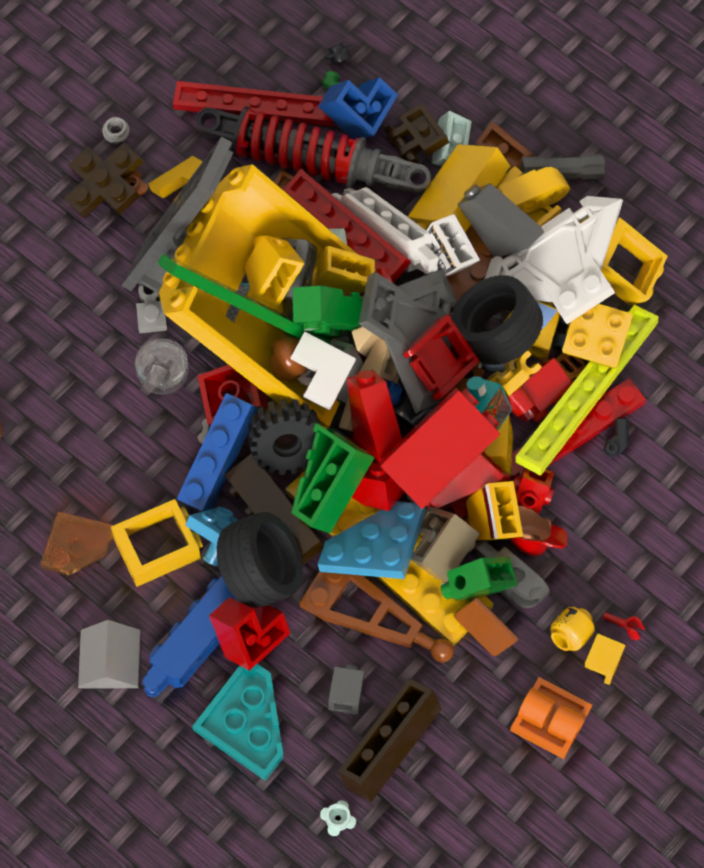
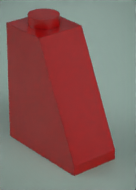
(372, 413)
(469, 481)

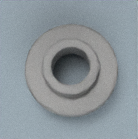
(116, 124)

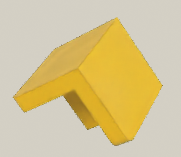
(605, 657)

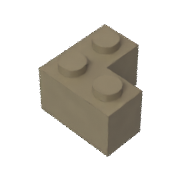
(443, 543)

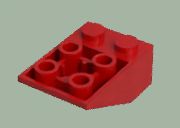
(377, 487)

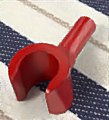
(629, 624)

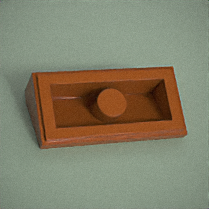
(509, 146)
(485, 626)

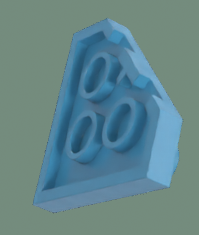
(376, 545)

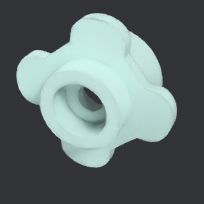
(339, 809)

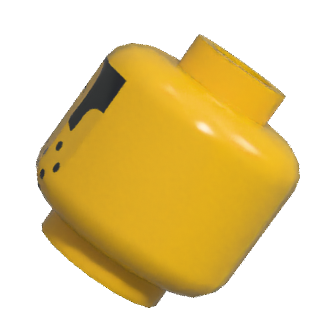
(572, 629)

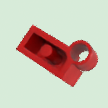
(539, 391)

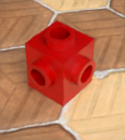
(533, 489)

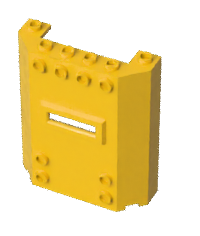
(219, 246)

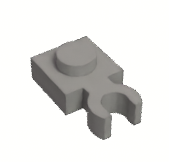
(150, 313)

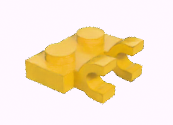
(514, 377)

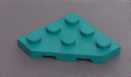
(245, 721)

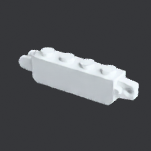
(393, 227)

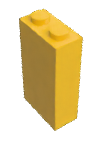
(462, 170)

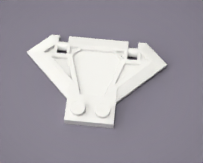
(567, 258)

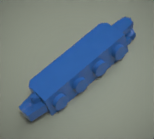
(188, 643)

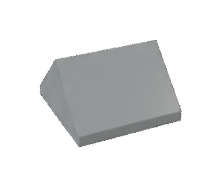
(109, 656)

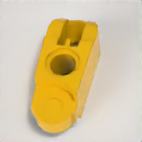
(536, 189)

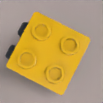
(596, 335)

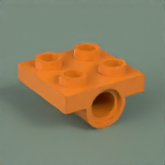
(551, 717)

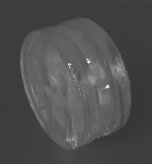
(162, 366)

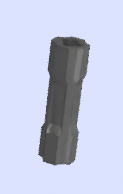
(580, 167)

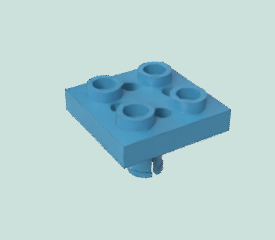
(209, 525)

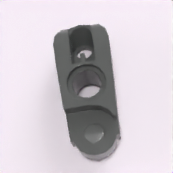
(530, 587)

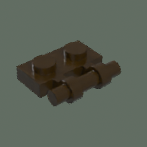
(422, 128)

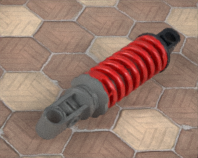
(311, 151)

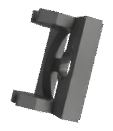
(308, 253)

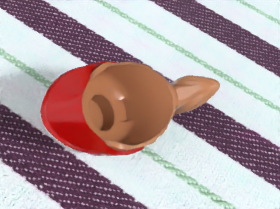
(538, 534)

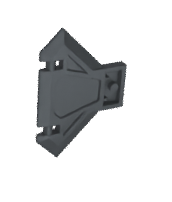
(402, 316)

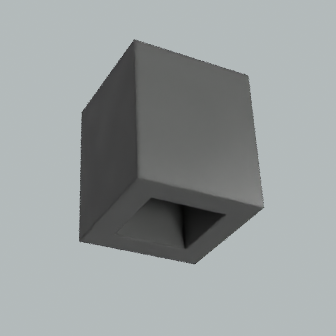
(346, 689)

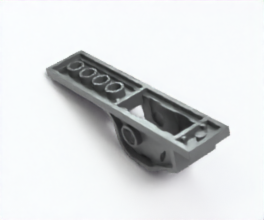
(172, 226)

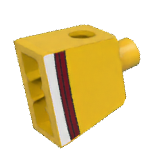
(494, 512)

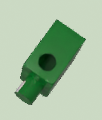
(479, 578)

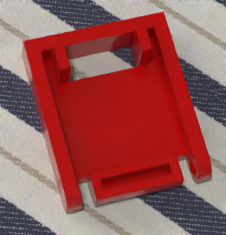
(434, 360)

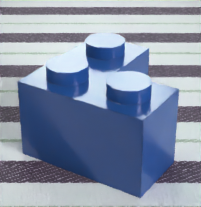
(358, 109)

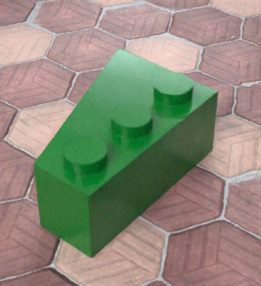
(326, 310)

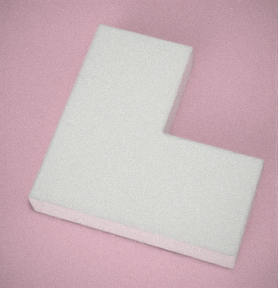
(330, 367)

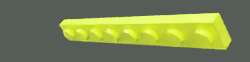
(581, 398)

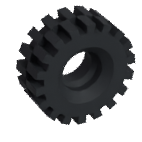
(278, 421)

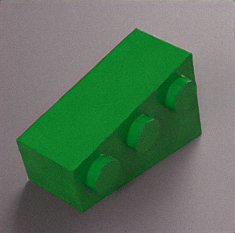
(329, 479)

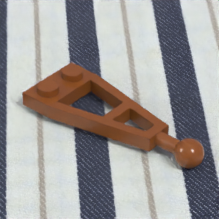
(329, 587)

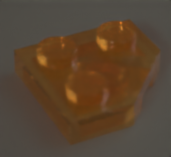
(75, 543)

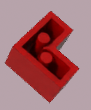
(248, 632)

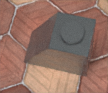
(498, 220)

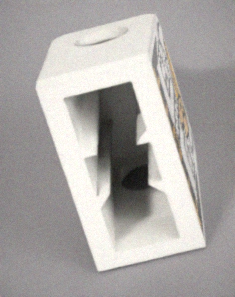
(451, 245)

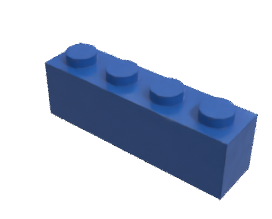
(217, 453)

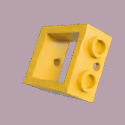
(646, 252)
(144, 573)

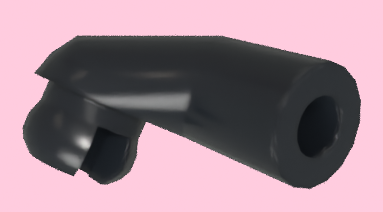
(619, 440)

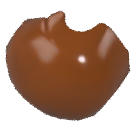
(280, 361)

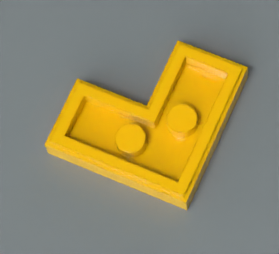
(175, 178)

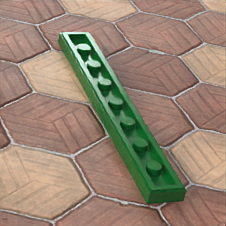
(233, 297)

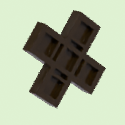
(104, 180)

